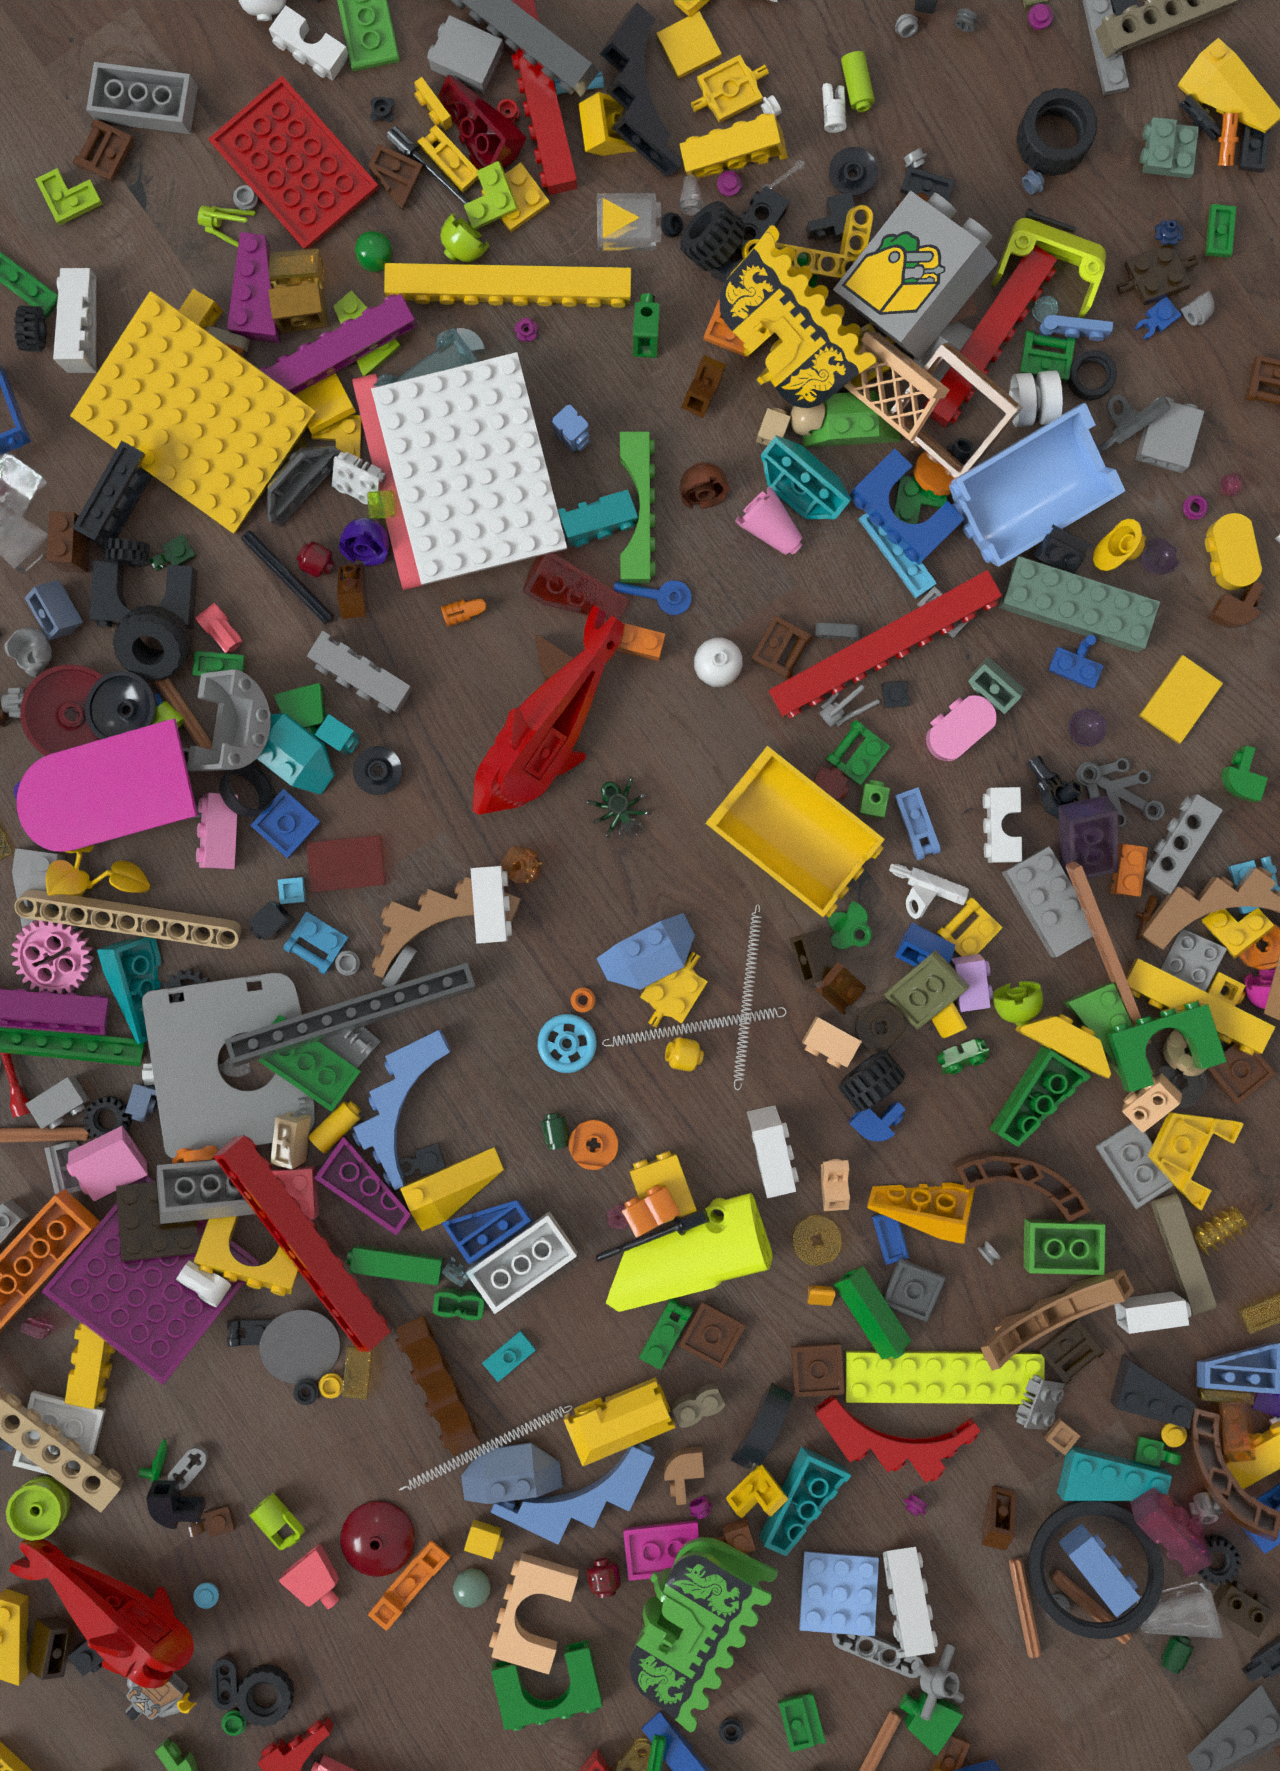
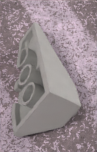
(30, 873)

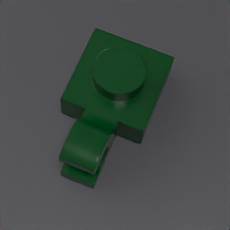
(176, 552)

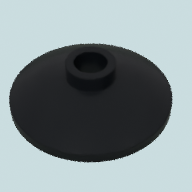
(853, 160)
(366, 764)

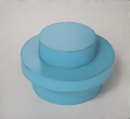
(206, 1595)

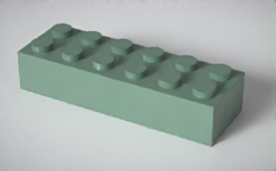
(1079, 604)

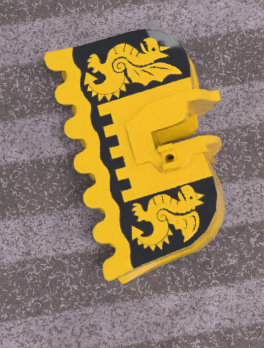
(813, 347)

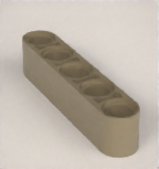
(1183, 1254)

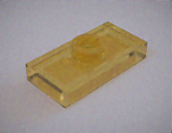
(356, 1373)
(1225, 1396)

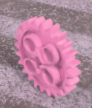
(63, 975)

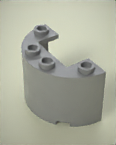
(240, 723)

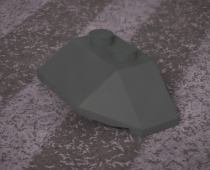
(298, 480)

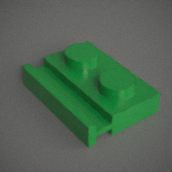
(801, 1721)

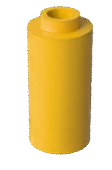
(335, 1126)

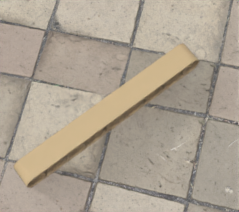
(117, 922)

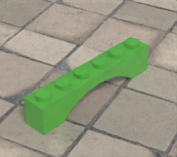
(635, 457)

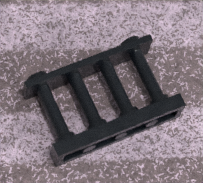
(114, 496)

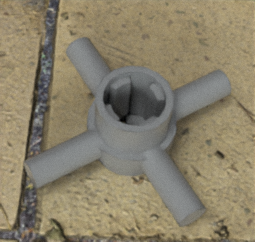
(938, 1682)

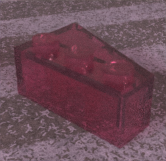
(1173, 1528)

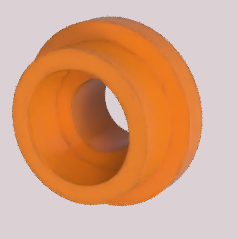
(579, 1007)

